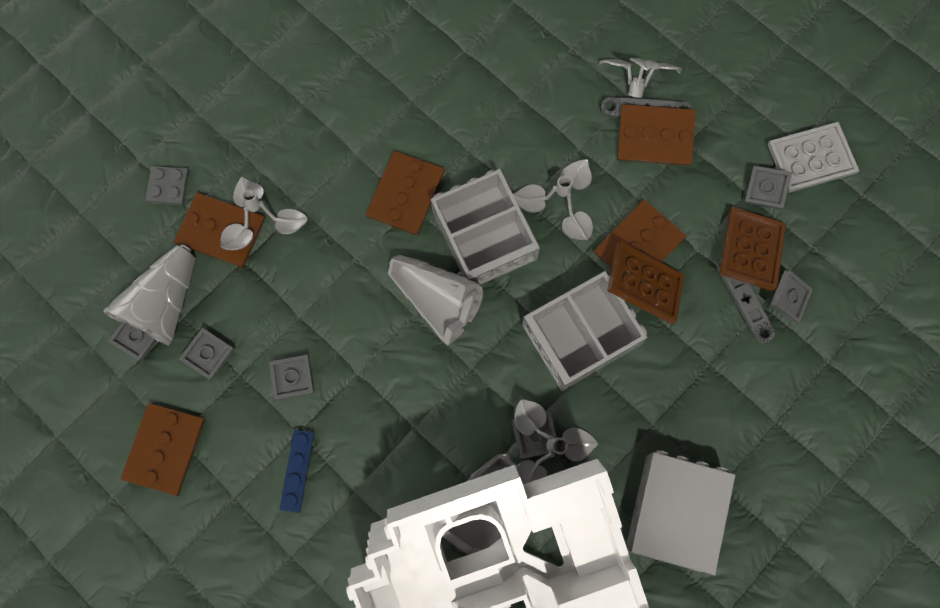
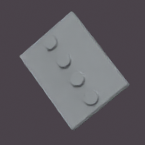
(814, 156)

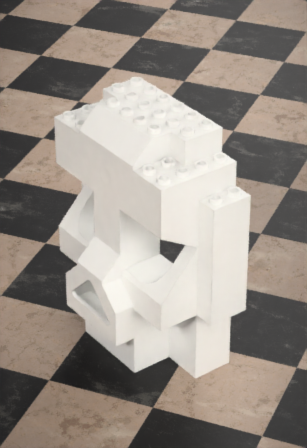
(411, 571)

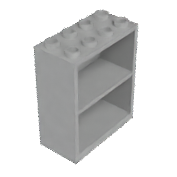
(484, 228)
(583, 331)
(681, 512)

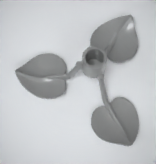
(637, 84)
(575, 175)
(248, 195)
(574, 445)

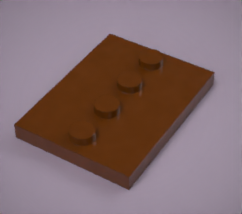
(656, 135)
(405, 193)
(206, 222)
(645, 231)
(752, 249)
(646, 283)
(163, 449)

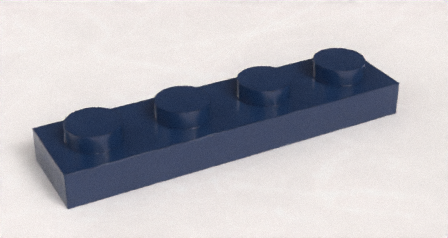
(297, 471)

